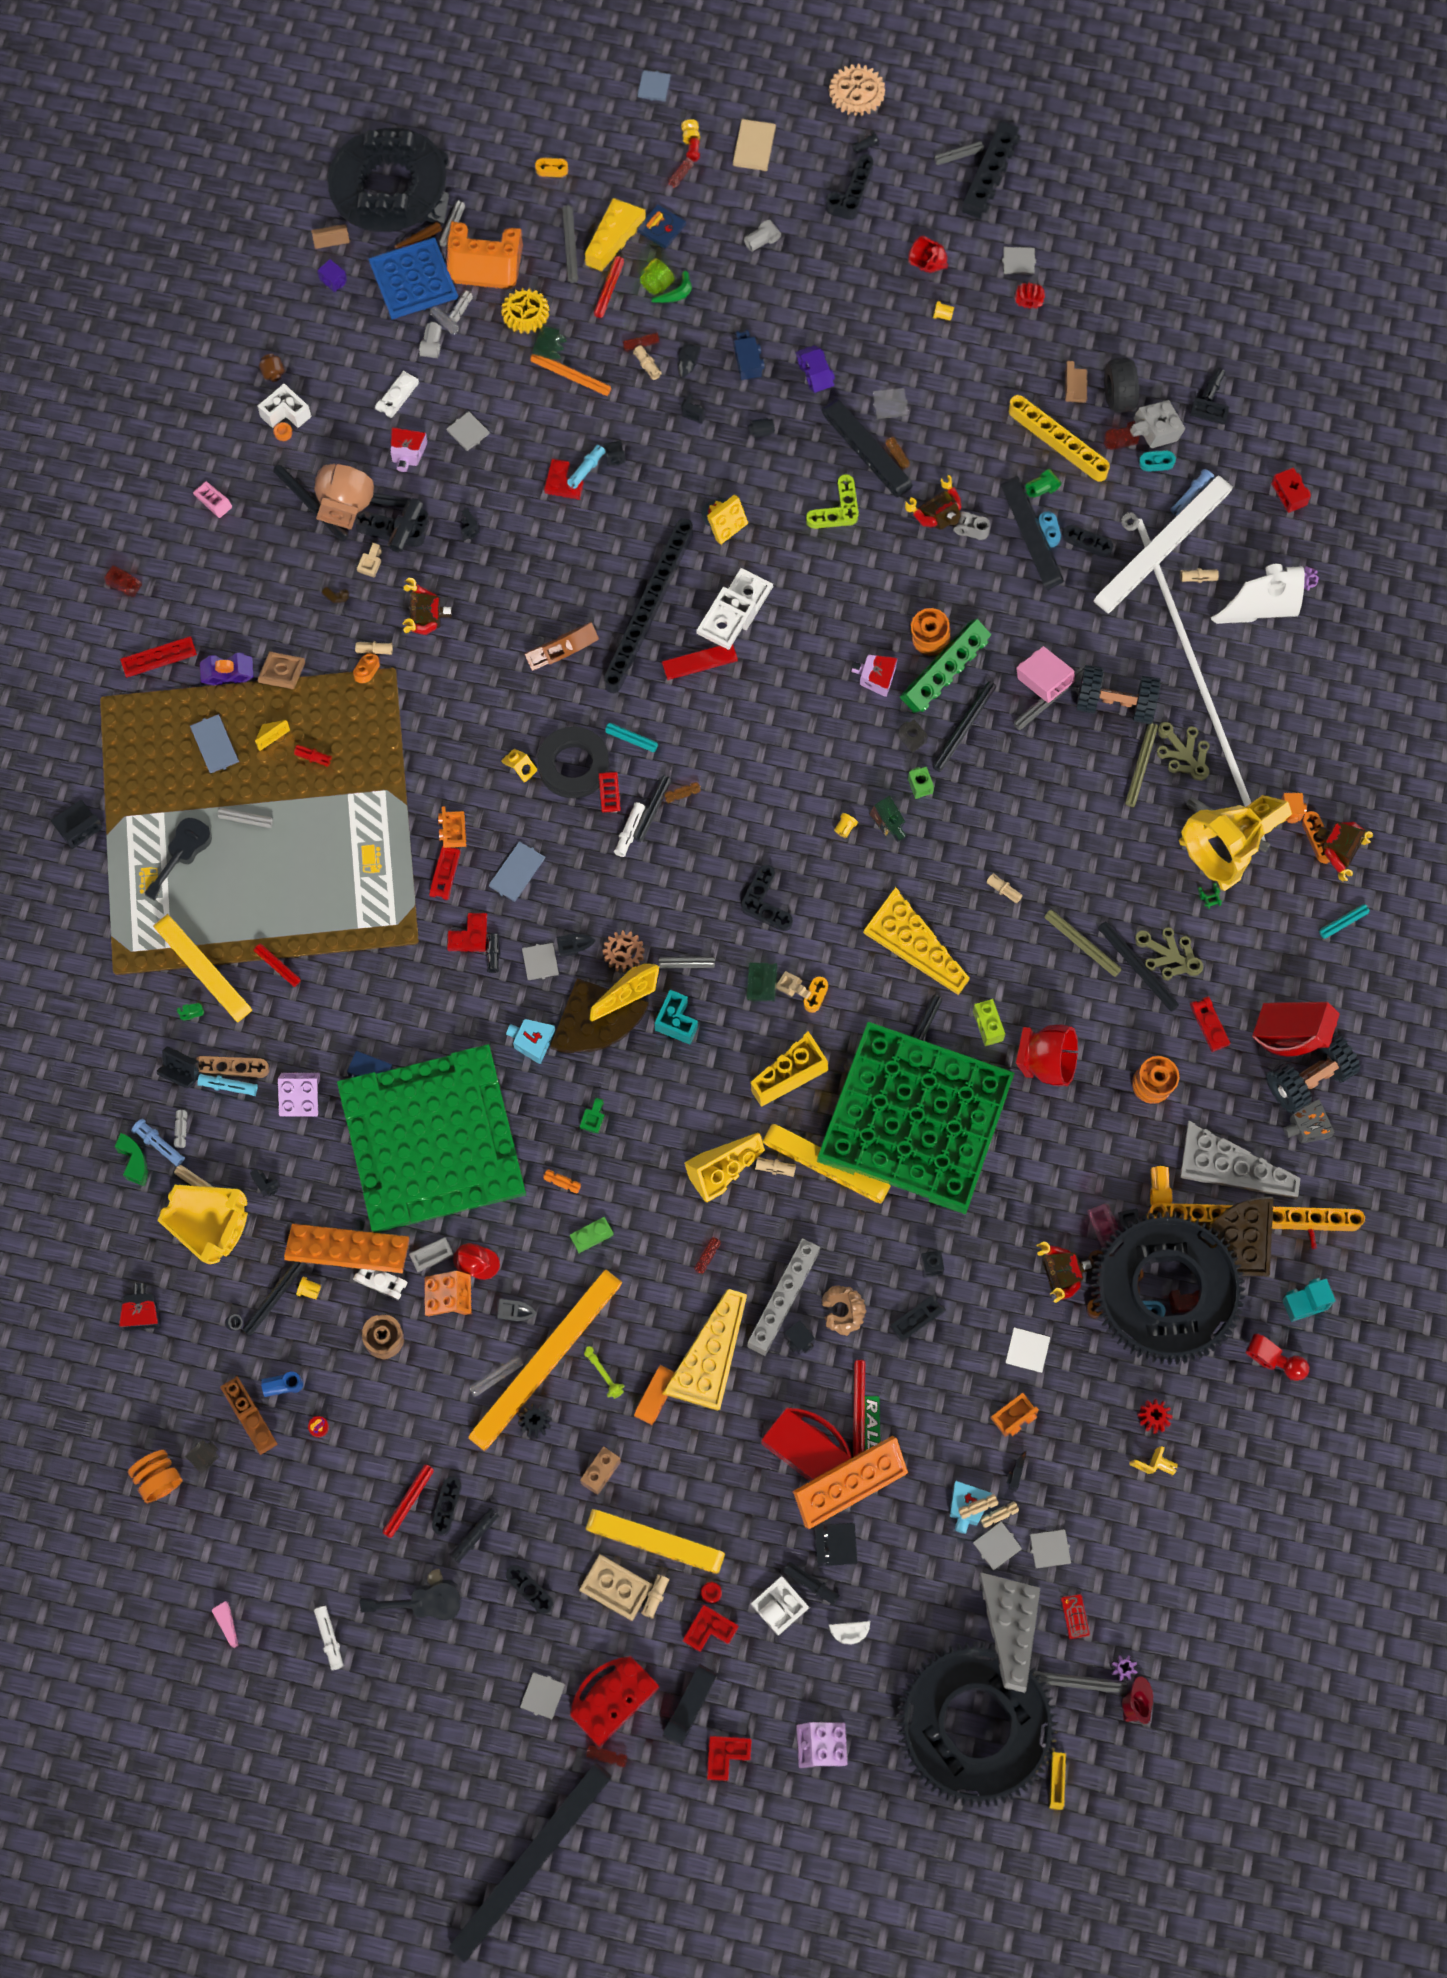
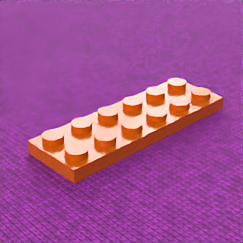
(347, 1248)
(850, 1482)

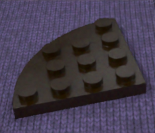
(581, 1034)
(1248, 1232)

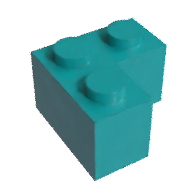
(673, 1022)
(1310, 1301)

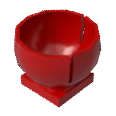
(1043, 1055)

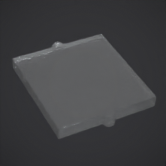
(890, 403)

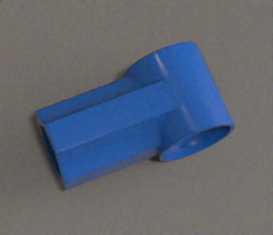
(280, 1384)

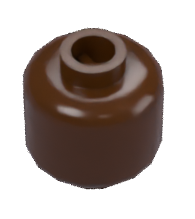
(271, 367)

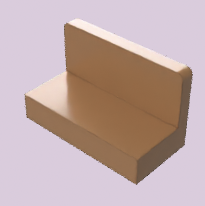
(330, 236)
(1075, 383)

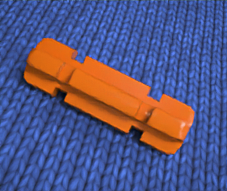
(562, 1181)

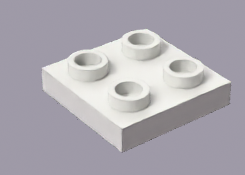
(779, 1606)

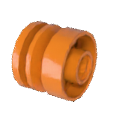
(930, 631)
(1155, 1079)
(155, 1476)

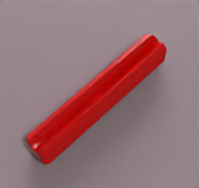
(277, 965)

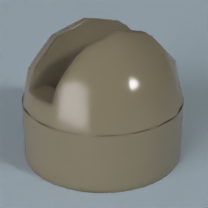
(434, 1576)

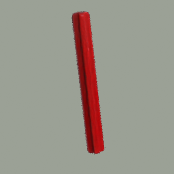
(859, 1407)

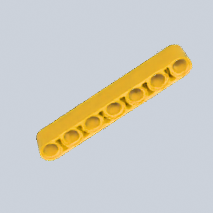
(1061, 445)
(202, 968)
(807, 1154)
(655, 1541)

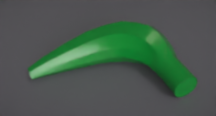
(677, 294)

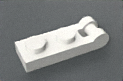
(397, 394)

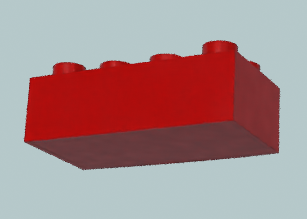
(1295, 1027)
(804, 1445)
(612, 1698)

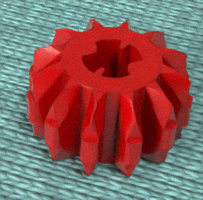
(1029, 295)
(1150, 1421)

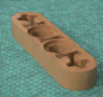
(231, 1063)

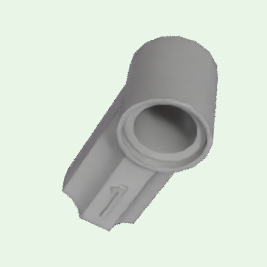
(765, 234)
(430, 344)

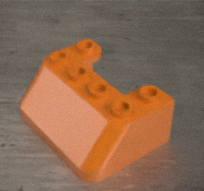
(484, 261)

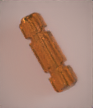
(898, 453)
(682, 792)

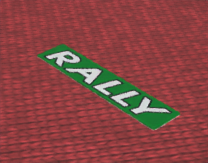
(872, 1421)

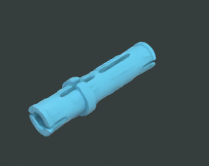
(590, 461)
(227, 1084)

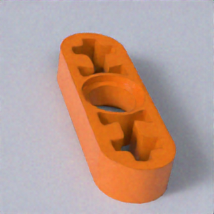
(1315, 844)

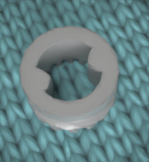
(1124, 522)

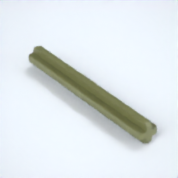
(1141, 765)
(1083, 943)

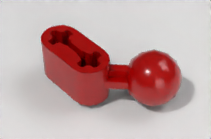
(1270, 1356)

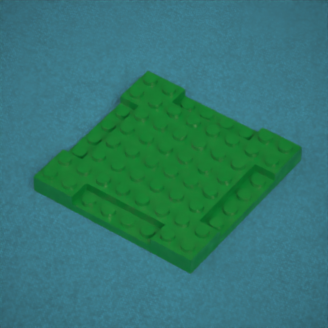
(916, 1117)
(431, 1139)

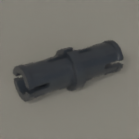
(1213, 384)
(493, 953)

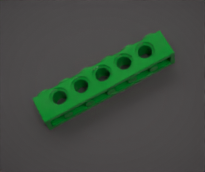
(912, 695)

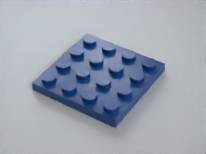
(413, 278)

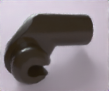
(341, 596)

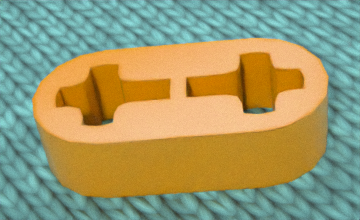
(551, 167)
(819, 996)

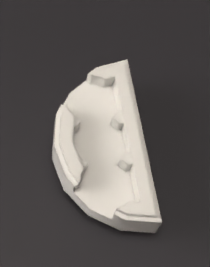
(850, 1632)

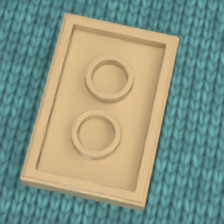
(754, 145)
(616, 1587)

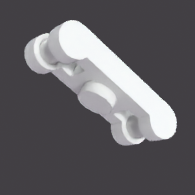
(380, 1282)

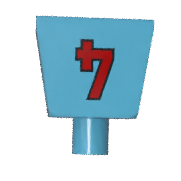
(532, 1038)
(963, 1496)

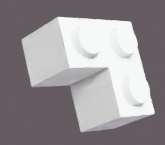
(284, 404)

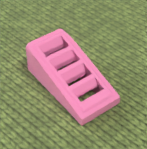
(218, 508)
(224, 1618)

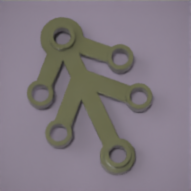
(1184, 753)
(1171, 955)

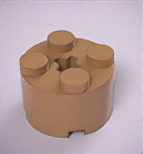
(386, 1326)

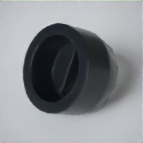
(236, 1322)

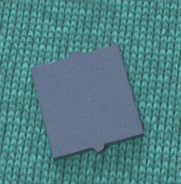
(654, 85)

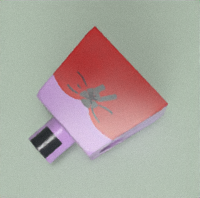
(407, 447)
(876, 673)

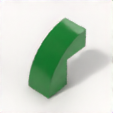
(137, 1166)

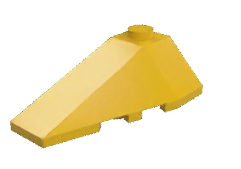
(632, 986)
(716, 1168)

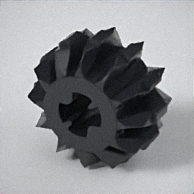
(528, 1417)

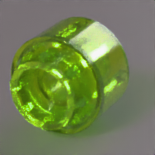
(656, 277)

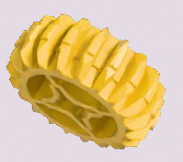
(518, 303)

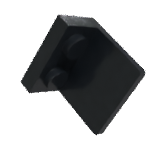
(77, 824)
(835, 1544)

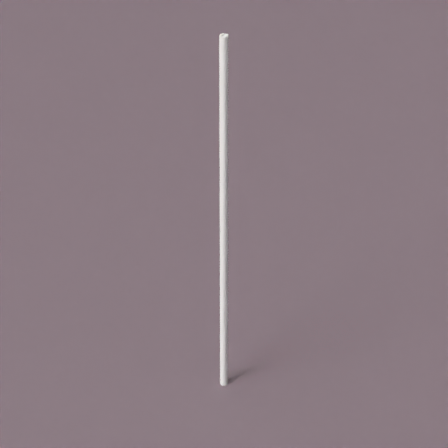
(1197, 673)

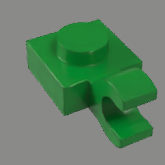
(593, 1118)

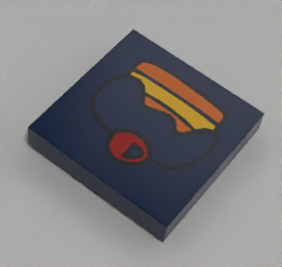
(661, 226)

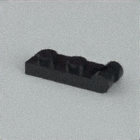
(917, 1318)

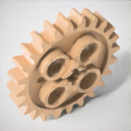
(857, 85)

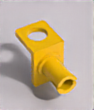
(1156, 1462)

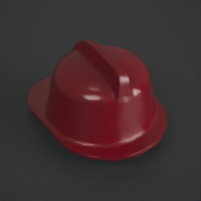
(1139, 1702)

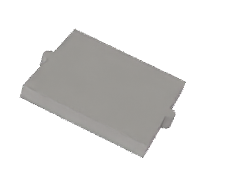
(1019, 260)
(467, 431)
(540, 961)
(997, 1546)
(1050, 1549)
(542, 1695)

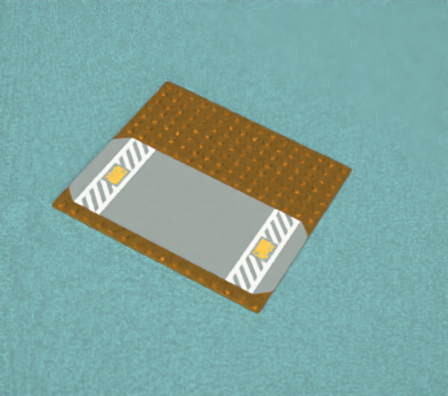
(315, 882)

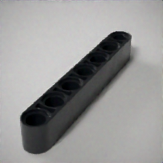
(867, 448)
(1032, 533)

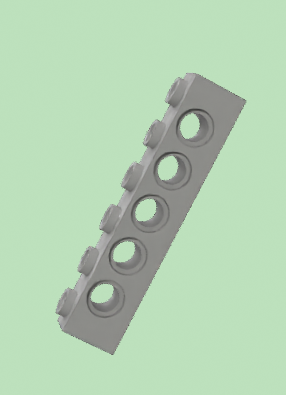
(783, 1297)

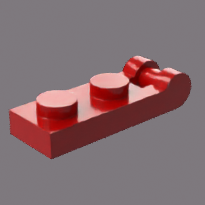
(445, 872)
(1210, 1024)

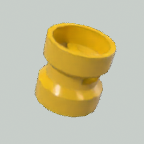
(690, 130)

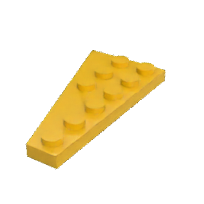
(909, 937)
(706, 1366)

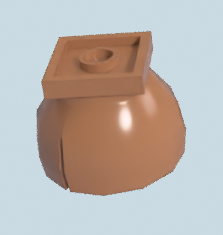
(343, 496)

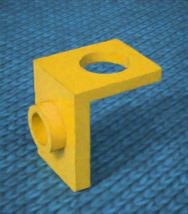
(516, 760)

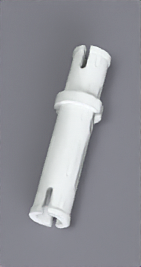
(626, 837)
(331, 1646)

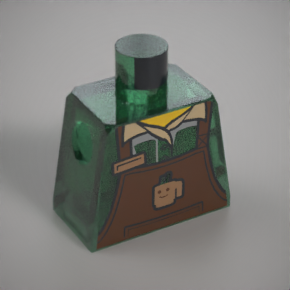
(887, 812)

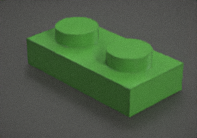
(591, 1235)

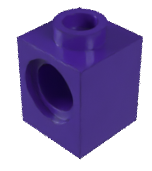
(332, 275)

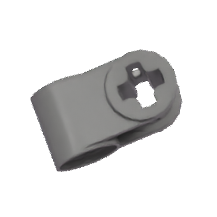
(971, 524)

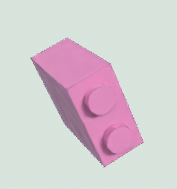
(1045, 674)

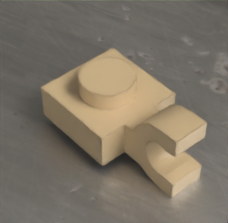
(370, 563)
(790, 984)

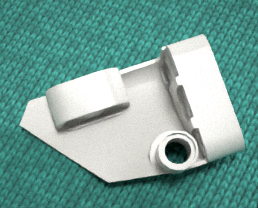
(1267, 597)

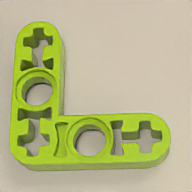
(841, 512)

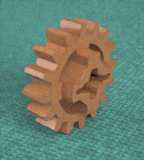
(618, 955)

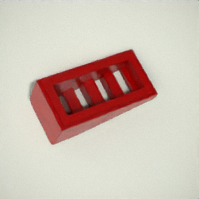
(609, 808)

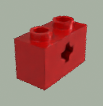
(1291, 490)

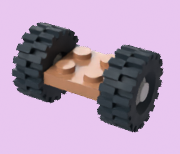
(1144, 701)
(1291, 1087)

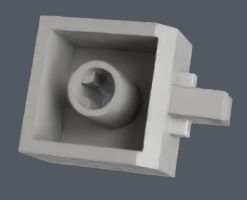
(1158, 424)

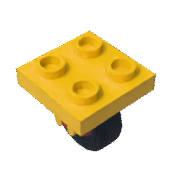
(724, 517)

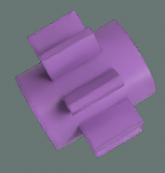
(1310, 578)
(1118, 1670)

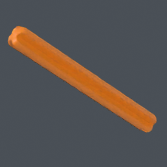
(572, 374)

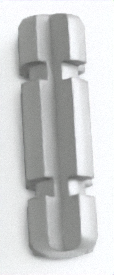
(460, 306)
(180, 1129)

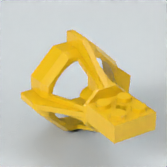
(1238, 829)

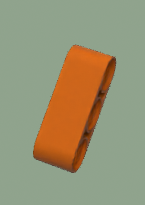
(653, 1398)

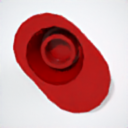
(476, 1261)

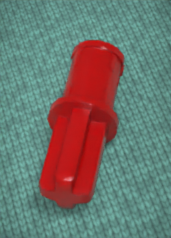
(312, 755)

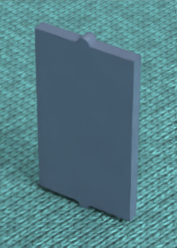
(214, 744)
(517, 871)

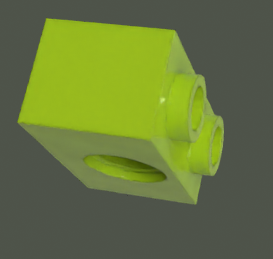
(988, 1022)

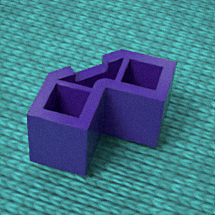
(816, 369)
(242, 670)

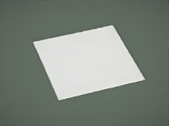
(1028, 1350)

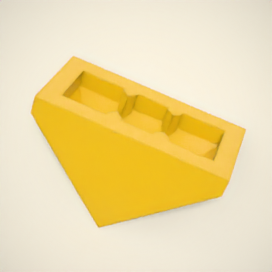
(271, 732)

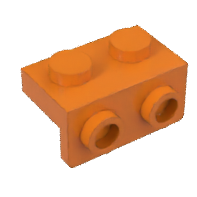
(453, 828)
(1014, 1415)

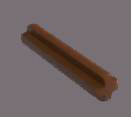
(420, 236)

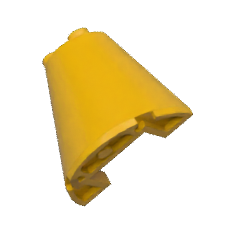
(205, 1219)

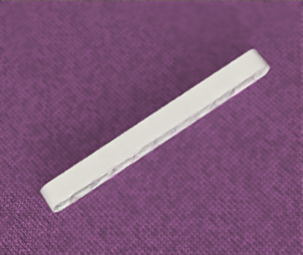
(1162, 544)

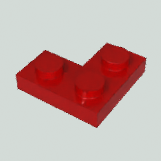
(557, 481)
(474, 938)
(706, 1624)
(725, 1749)

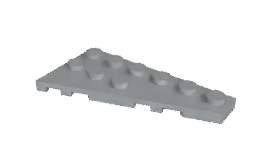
(1226, 1164)
(1012, 1621)

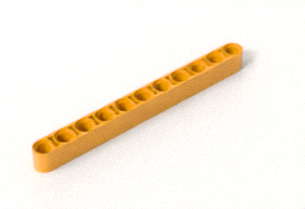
(1283, 1213)
(545, 1360)

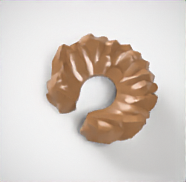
(855, 1305)

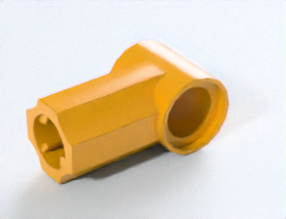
(1160, 1188)

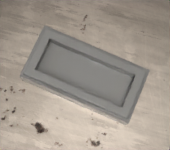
(431, 1254)

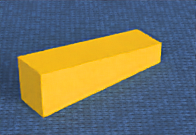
(1057, 1782)

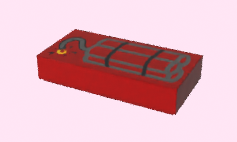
(1075, 1616)

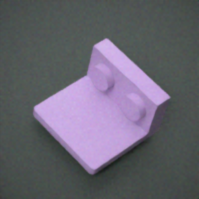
(298, 1094)
(821, 1744)

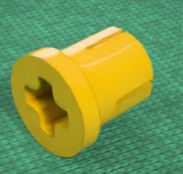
(943, 311)
(845, 825)
(308, 1288)

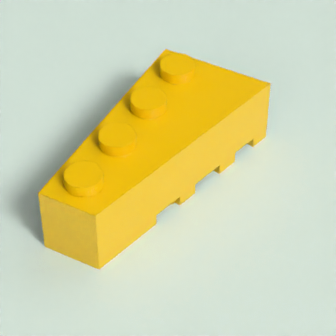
(614, 230)
(794, 1068)

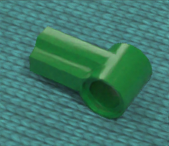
(1045, 483)

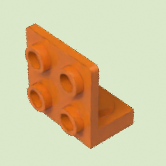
(448, 1293)

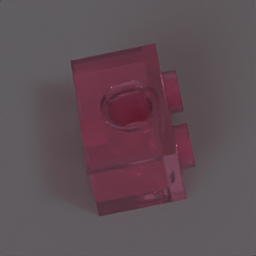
(1103, 1223)

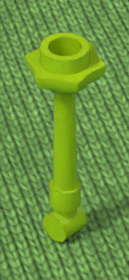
(615, 1390)

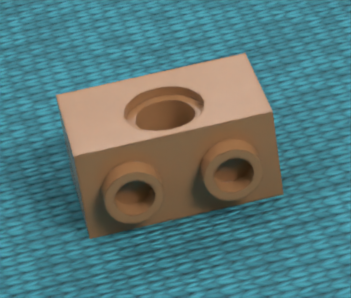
(600, 1470)

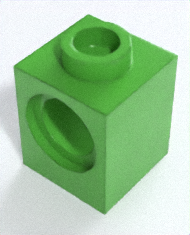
(920, 789)

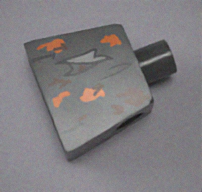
(1310, 1124)

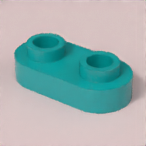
(1156, 460)

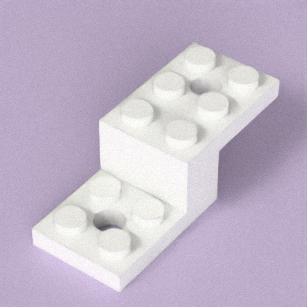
(734, 608)

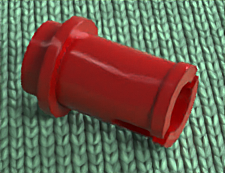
(693, 150)

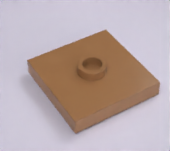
(281, 670)

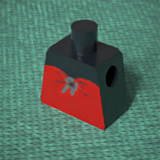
(139, 1310)

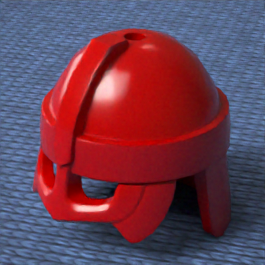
(928, 255)

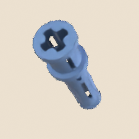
(1196, 488)
(152, 1135)

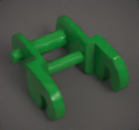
(1204, 897)
(191, 1011)

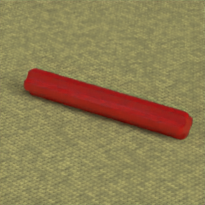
(608, 287)
(408, 1501)

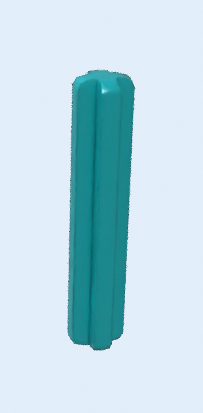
(631, 737)
(1344, 921)

